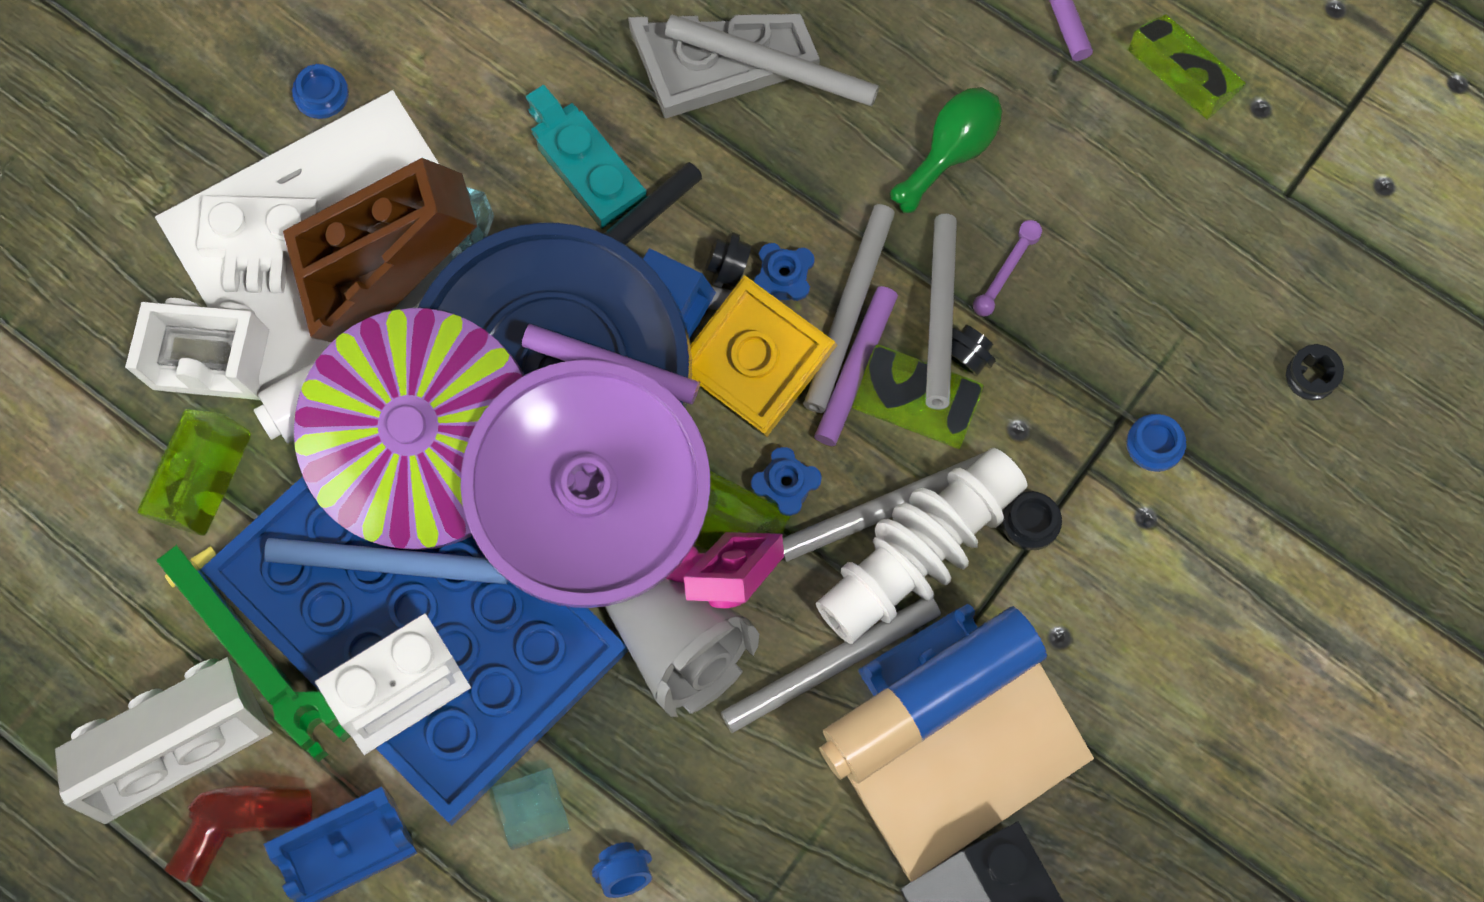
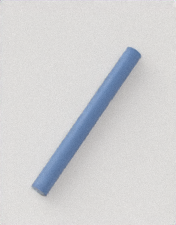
(381, 560)

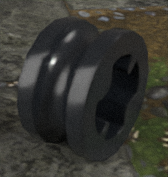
(1311, 356)

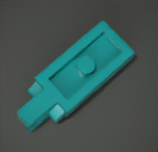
(583, 158)

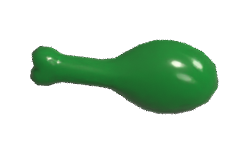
(959, 134)

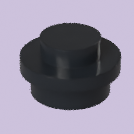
(728, 260)
(971, 350)
(1032, 521)

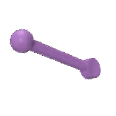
(1028, 235)

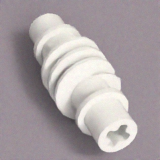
(919, 542)

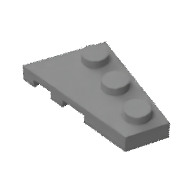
(694, 77)

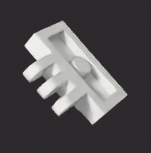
(250, 236)

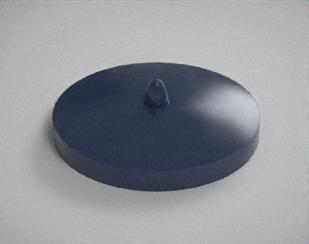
(567, 284)

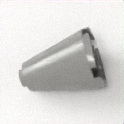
(683, 645)

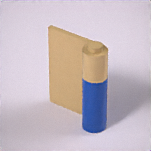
(958, 743)

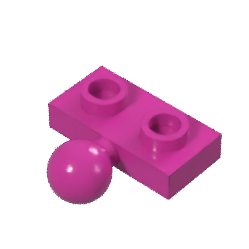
(730, 568)

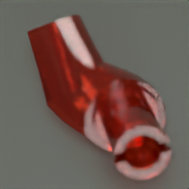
(231, 812)

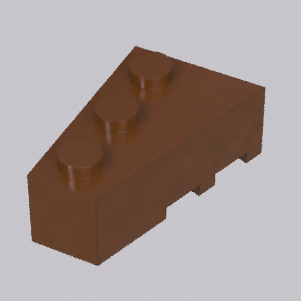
(377, 245)

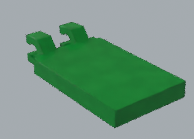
(293, 710)

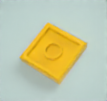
(757, 355)

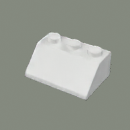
(159, 741)

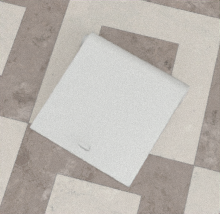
(319, 167)

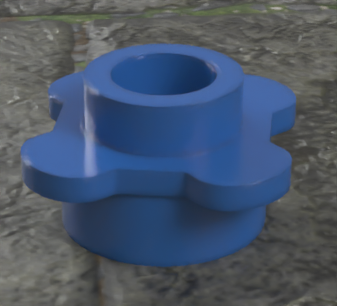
(792, 285)
(787, 498)

